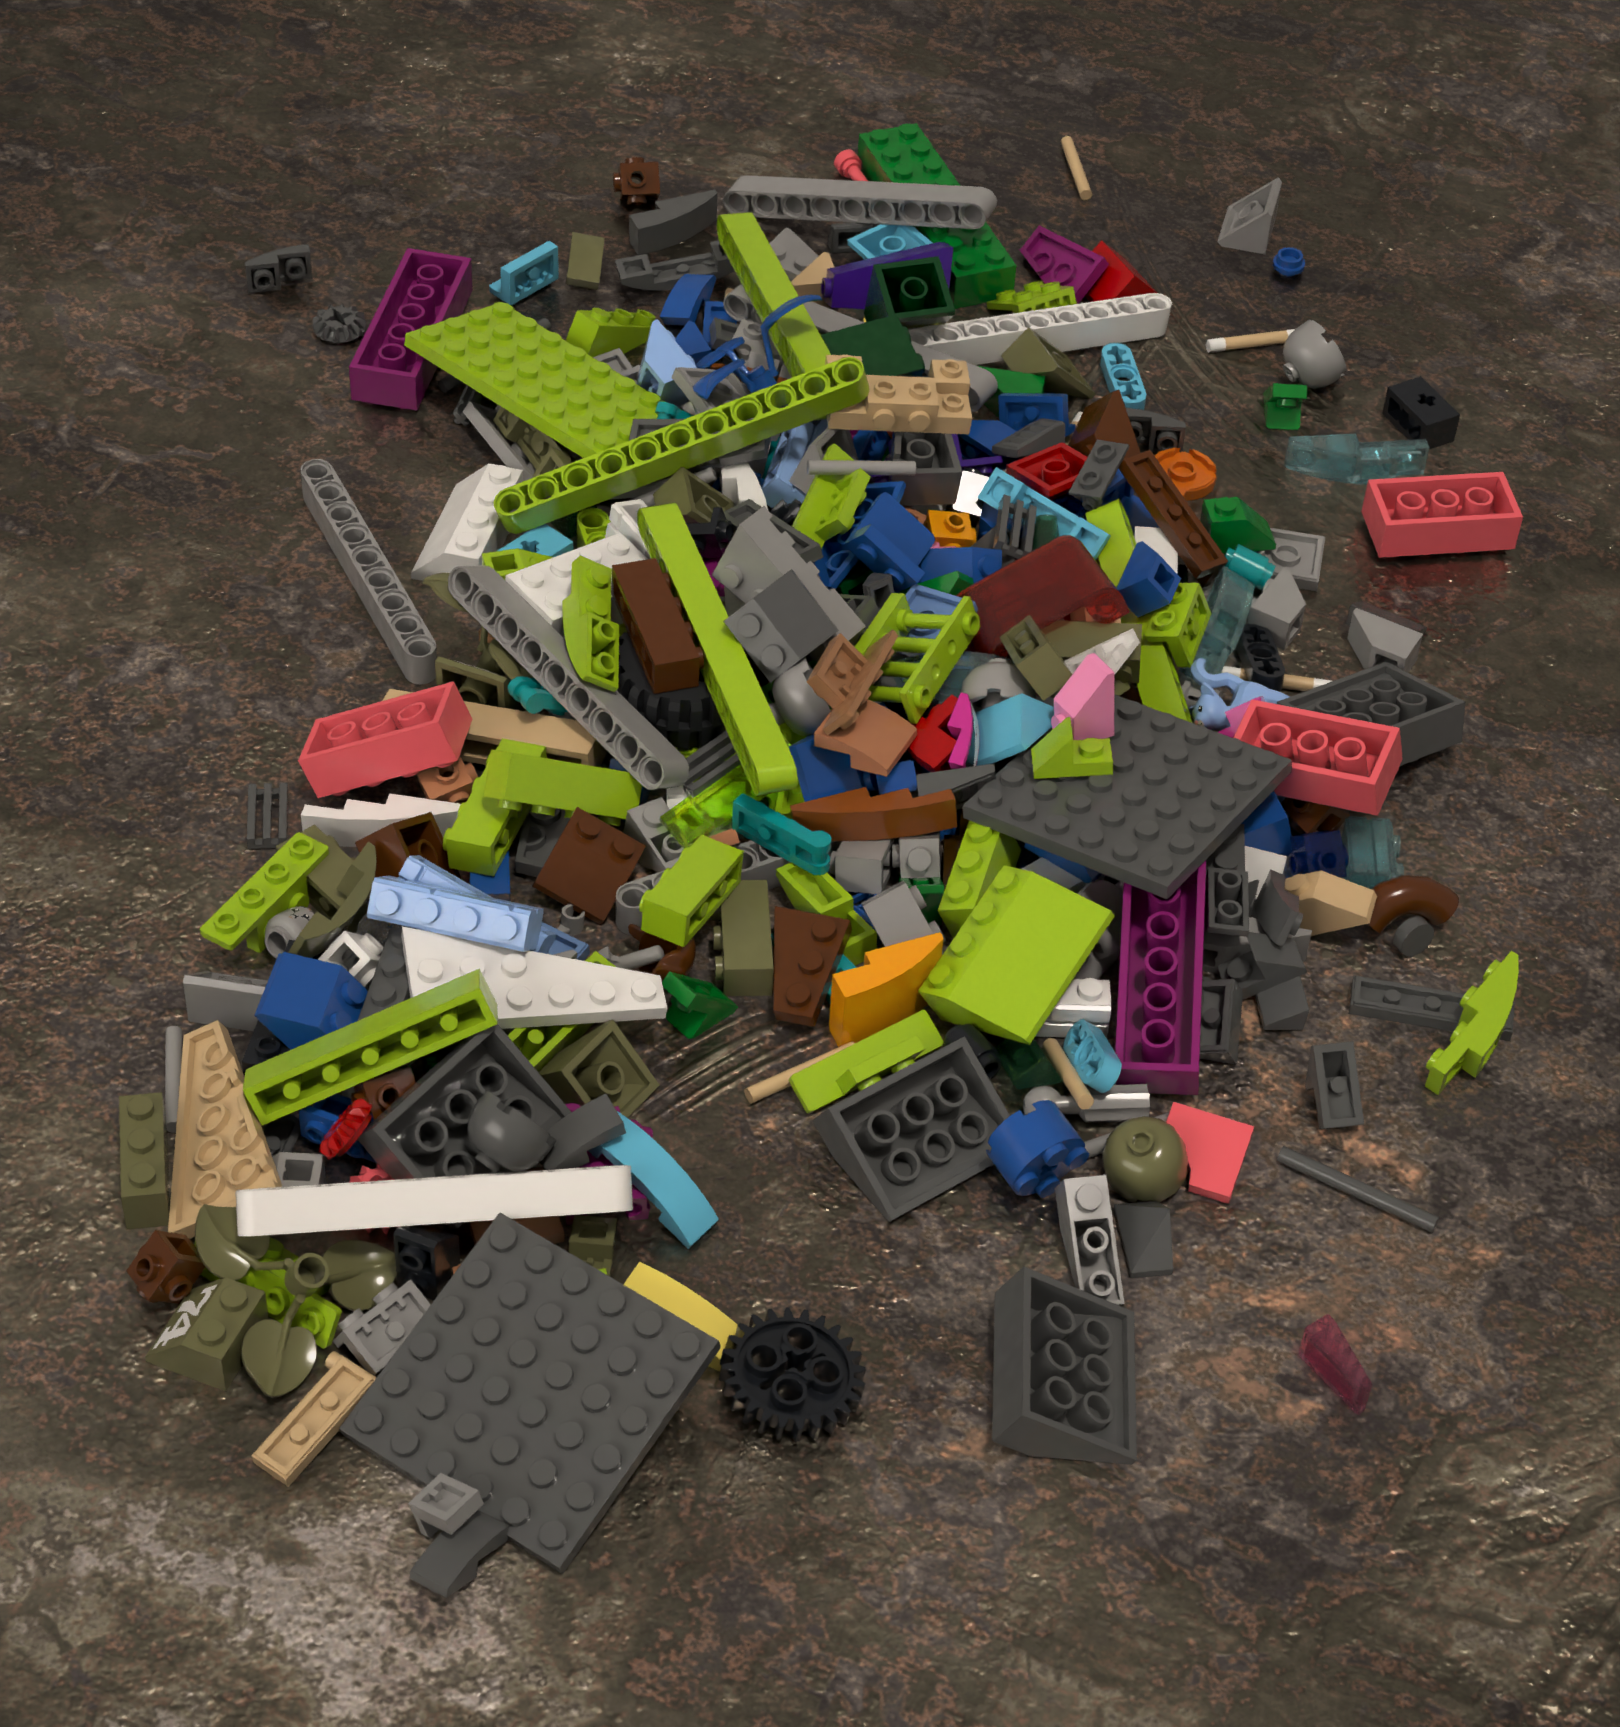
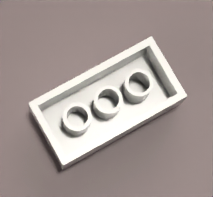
(549, 581)

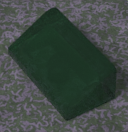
(1027, 1064)

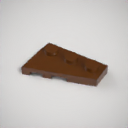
(804, 959)

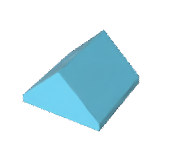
(886, 239)
(1011, 727)

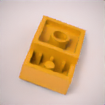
(882, 989)

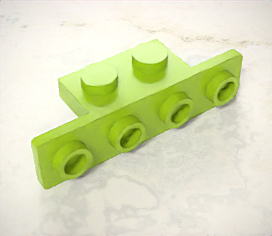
(831, 501)
(271, 890)
(866, 1061)
(314, 1313)

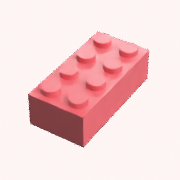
(1441, 514)
(386, 740)
(1332, 756)

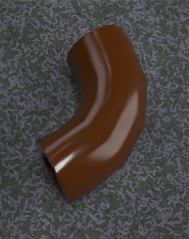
(1412, 896)

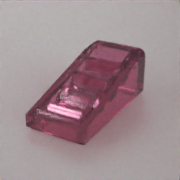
(1335, 1363)

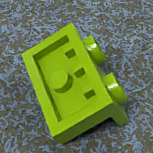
(1181, 623)

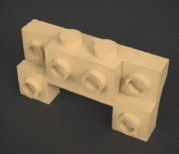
(911, 403)

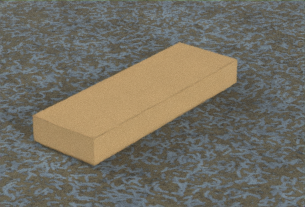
(313, 1421)

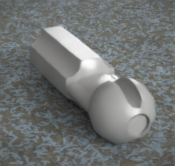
(1113, 1106)

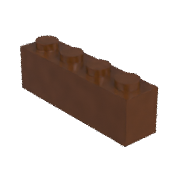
(656, 625)

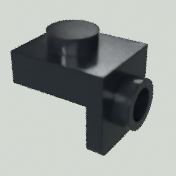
(713, 536)

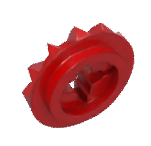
(346, 1129)

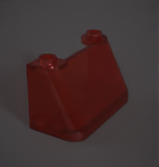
(1046, 586)

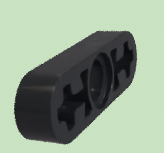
(1260, 657)

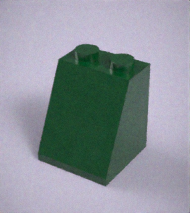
(911, 290)
(883, 347)

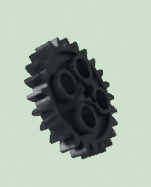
(792, 1374)

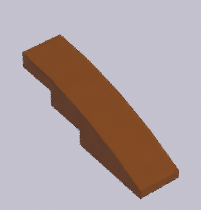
(885, 816)

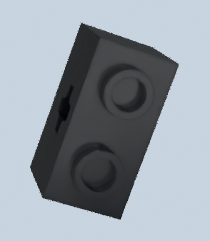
(1421, 412)

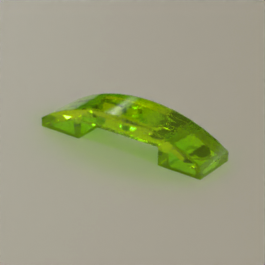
(709, 809)

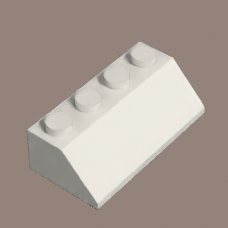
(467, 523)

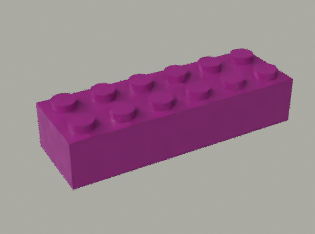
(421, 293)
(1161, 987)

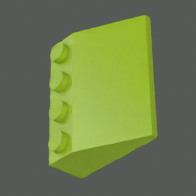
(1015, 955)

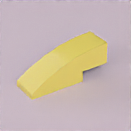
(683, 1303)

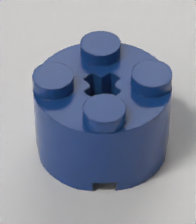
(1036, 1149)

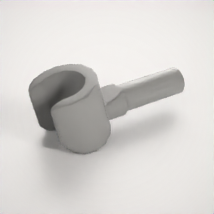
(569, 924)

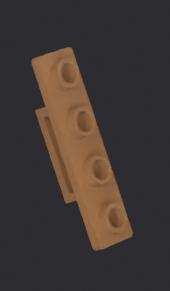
(846, 675)

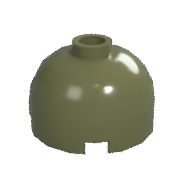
(1145, 1159)

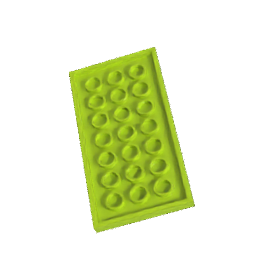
(537, 377)

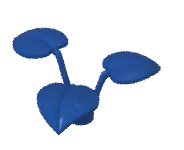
(758, 377)

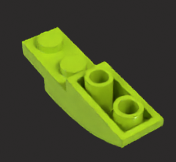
(588, 627)
(1479, 1026)

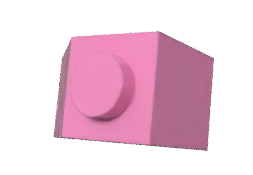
(1087, 700)

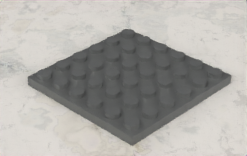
(1153, 820)
(532, 1388)

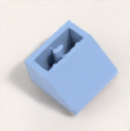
(659, 362)

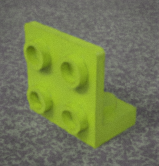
(1034, 297)

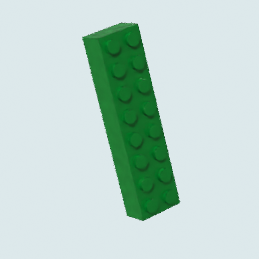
(979, 259)

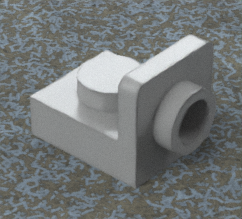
(444, 1505)

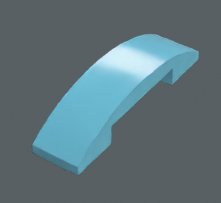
(1068, 523)
(662, 1181)

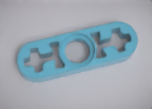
(1125, 369)
(1092, 1056)

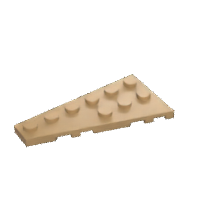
(217, 1131)

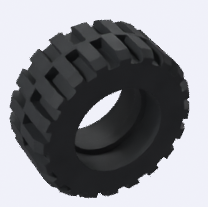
(682, 715)

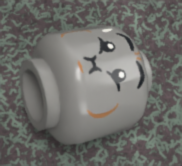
(285, 927)

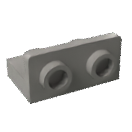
(382, 1330)

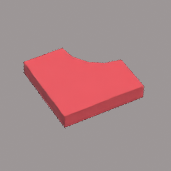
(1213, 1149)

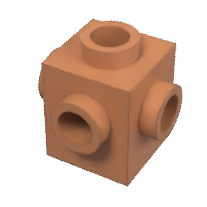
(448, 783)

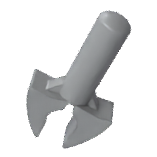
(635, 959)

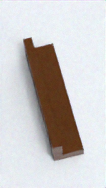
(1174, 516)

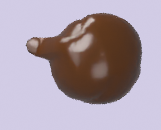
(675, 959)

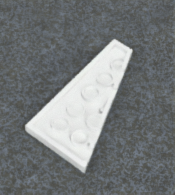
(532, 985)

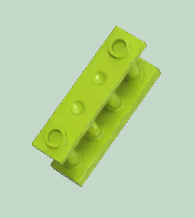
(939, 657)

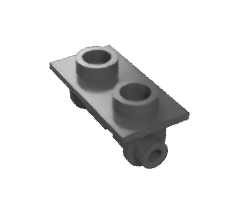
(1098, 472)

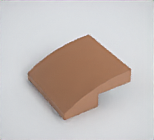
(872, 741)

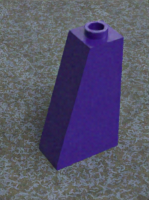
(849, 283)

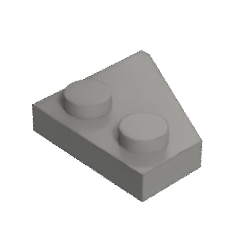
(792, 252)

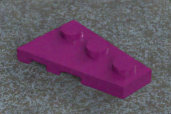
(1063, 261)

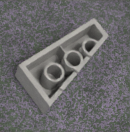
(763, 555)

